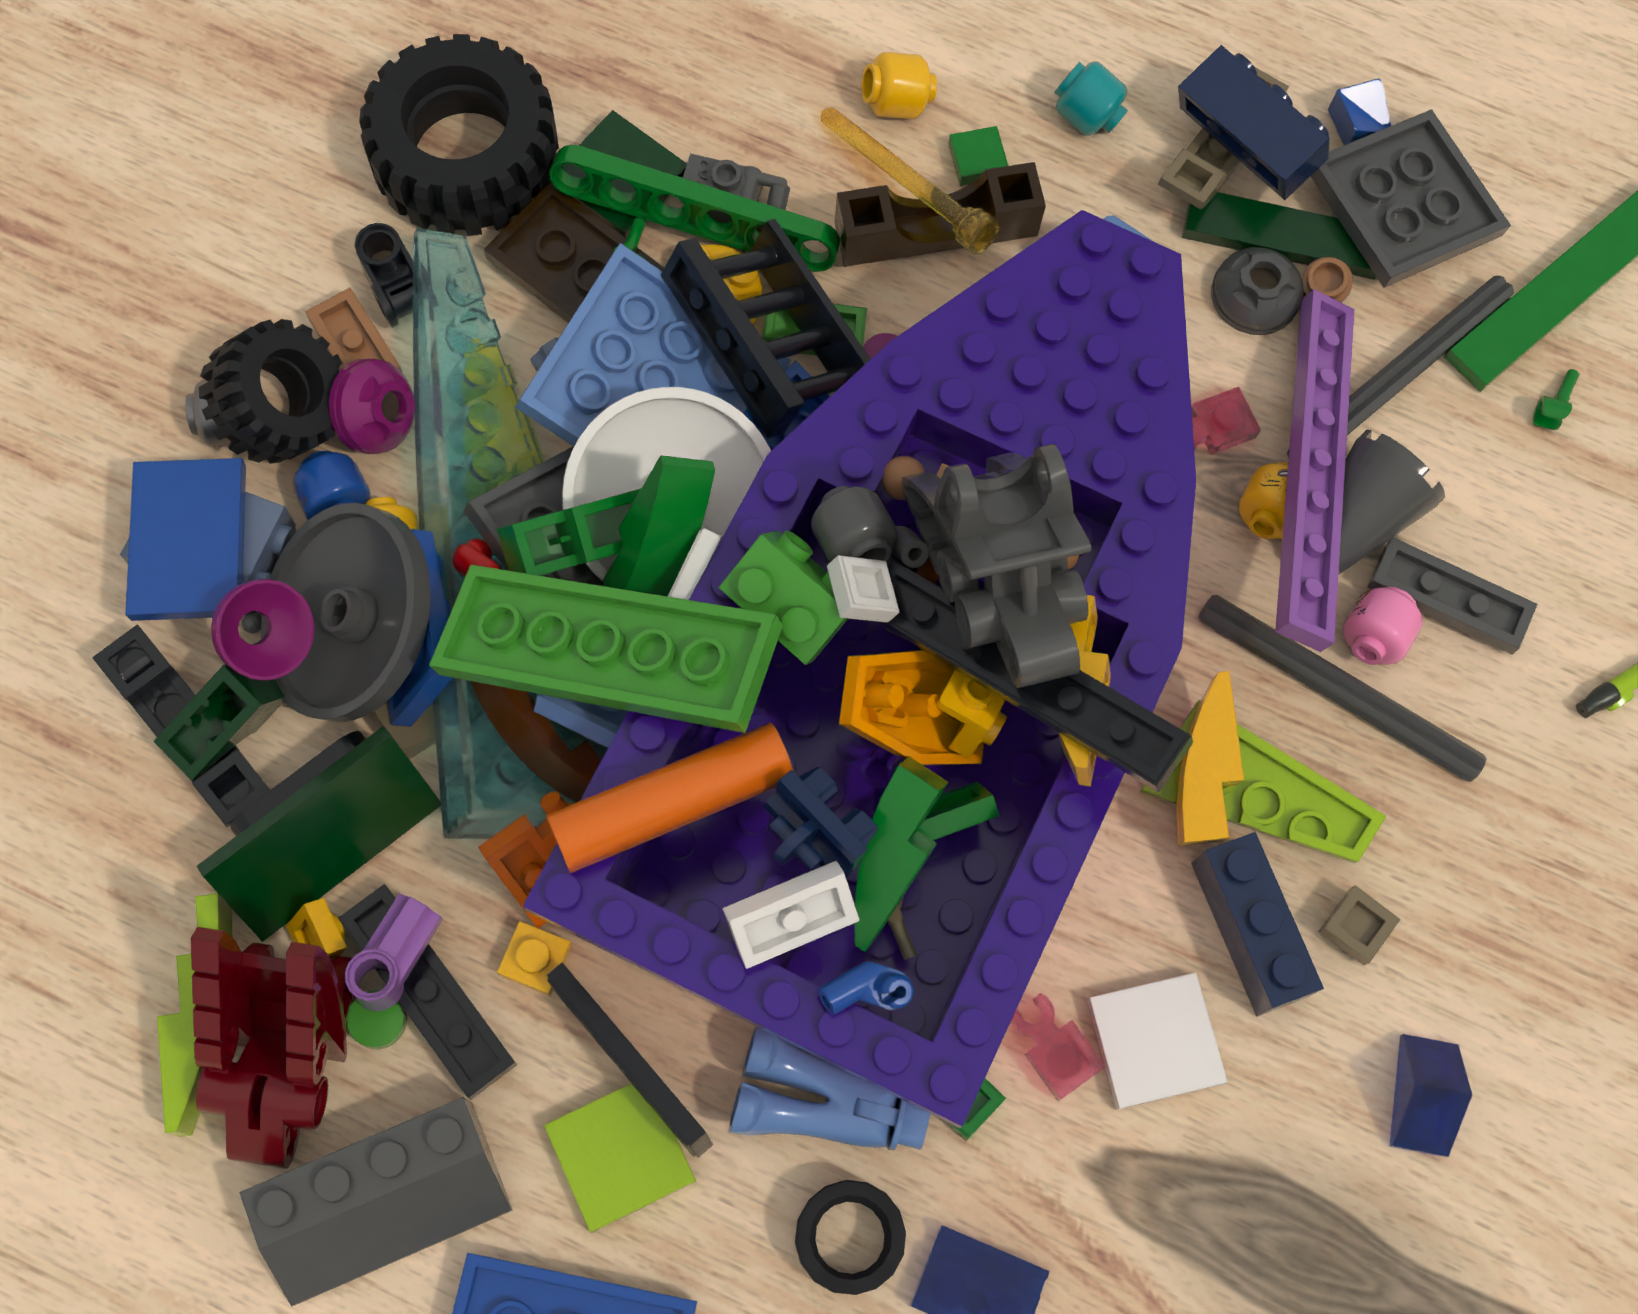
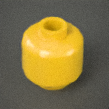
(898, 85)

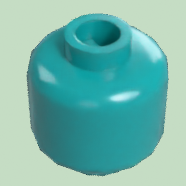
(1091, 98)

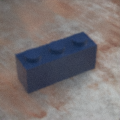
(1254, 121)
(1256, 924)

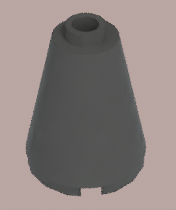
(1381, 495)

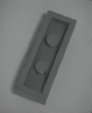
(1455, 595)

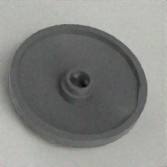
(368, 609)

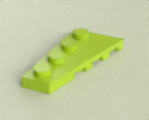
(1290, 801)

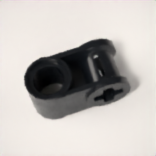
(390, 277)

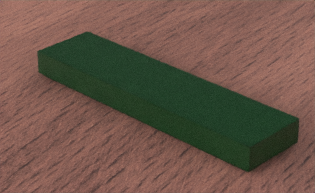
(1292, 232)

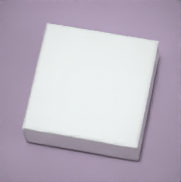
(862, 589)

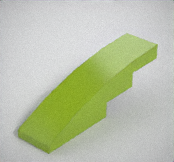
(176, 1031)

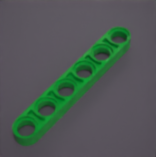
(697, 201)

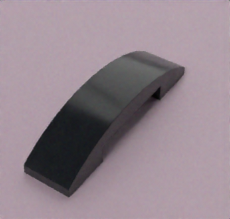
(158, 697)

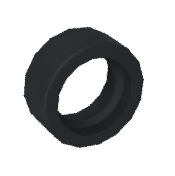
(891, 1223)

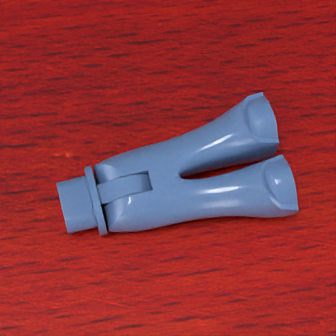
(853, 1108)

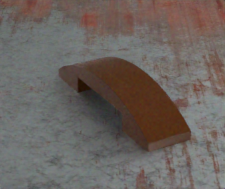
(537, 741)

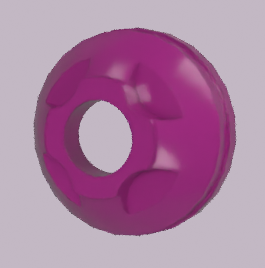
(357, 406)
(287, 632)

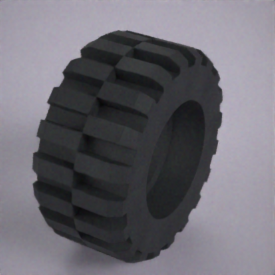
(448, 81)

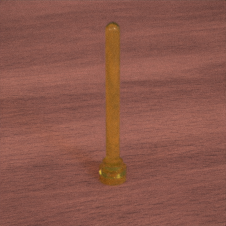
(973, 227)

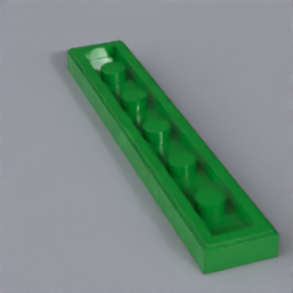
(1549, 298)

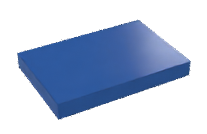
(184, 537)

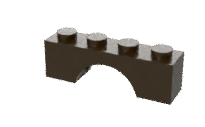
(886, 226)

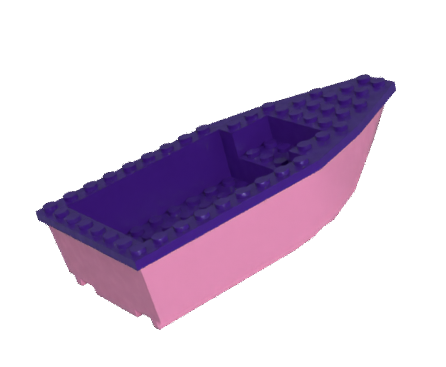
(1055, 347)

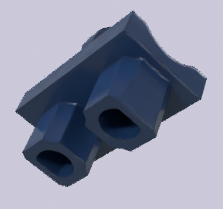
(812, 828)

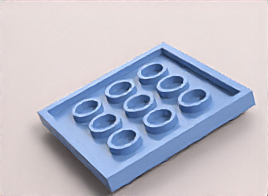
(619, 343)

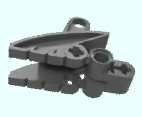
(1017, 534)

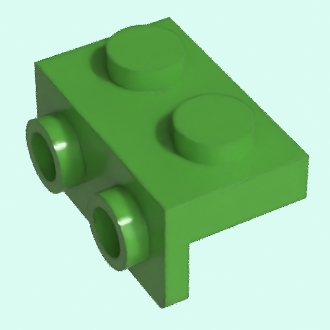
(785, 581)

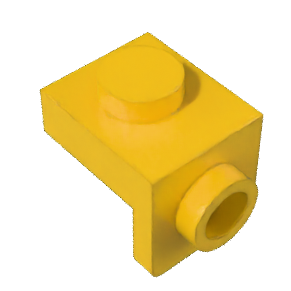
(977, 711)

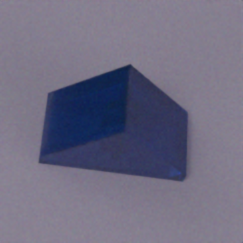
(1428, 1096)

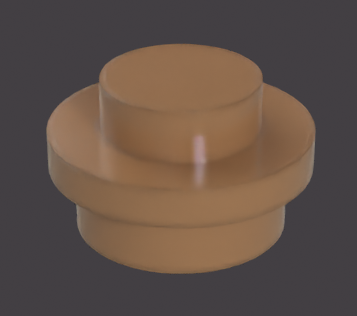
(1328, 277)

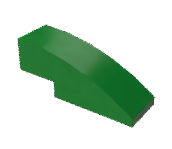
(662, 525)
(566, 536)
(896, 848)

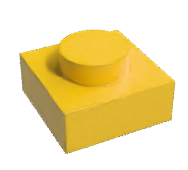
(318, 927)
(533, 956)

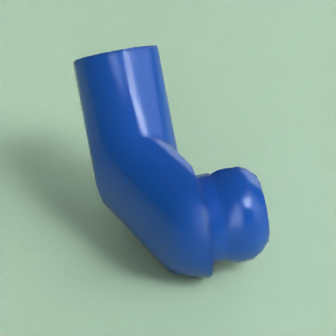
(868, 984)

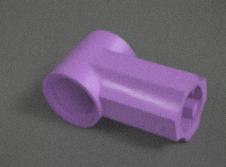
(394, 948)

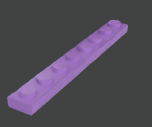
(1316, 473)

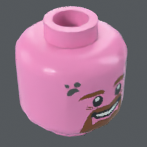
(1384, 624)

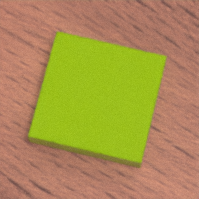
(618, 1156)

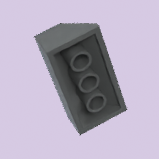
(376, 1201)

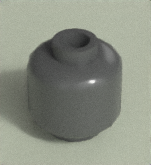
(853, 524)

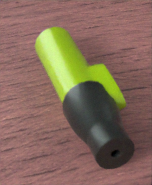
(1610, 694)

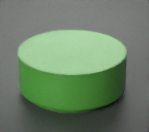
(376, 1028)

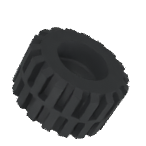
(241, 406)

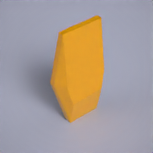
(895, 706)

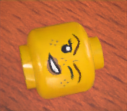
(1265, 500)

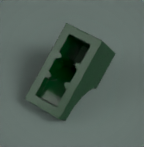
(218, 719)

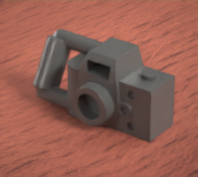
(738, 180)

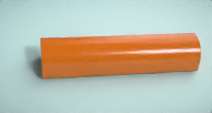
(669, 797)

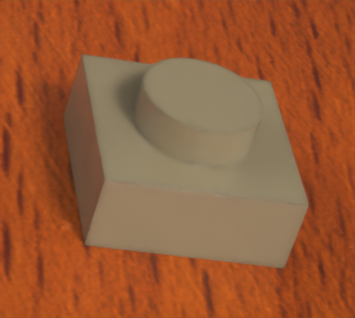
(1359, 925)

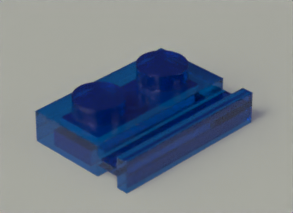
(976, 1279)

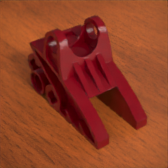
(290, 1023)

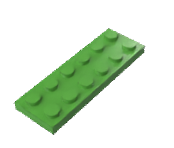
(608, 647)

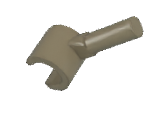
(901, 934)

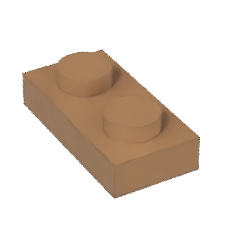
(349, 330)

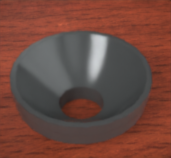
(1248, 306)

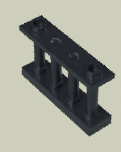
(736, 343)

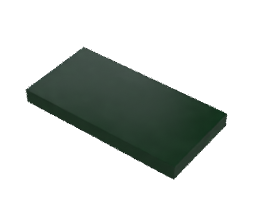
(320, 834)

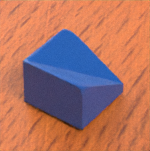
(1359, 110)

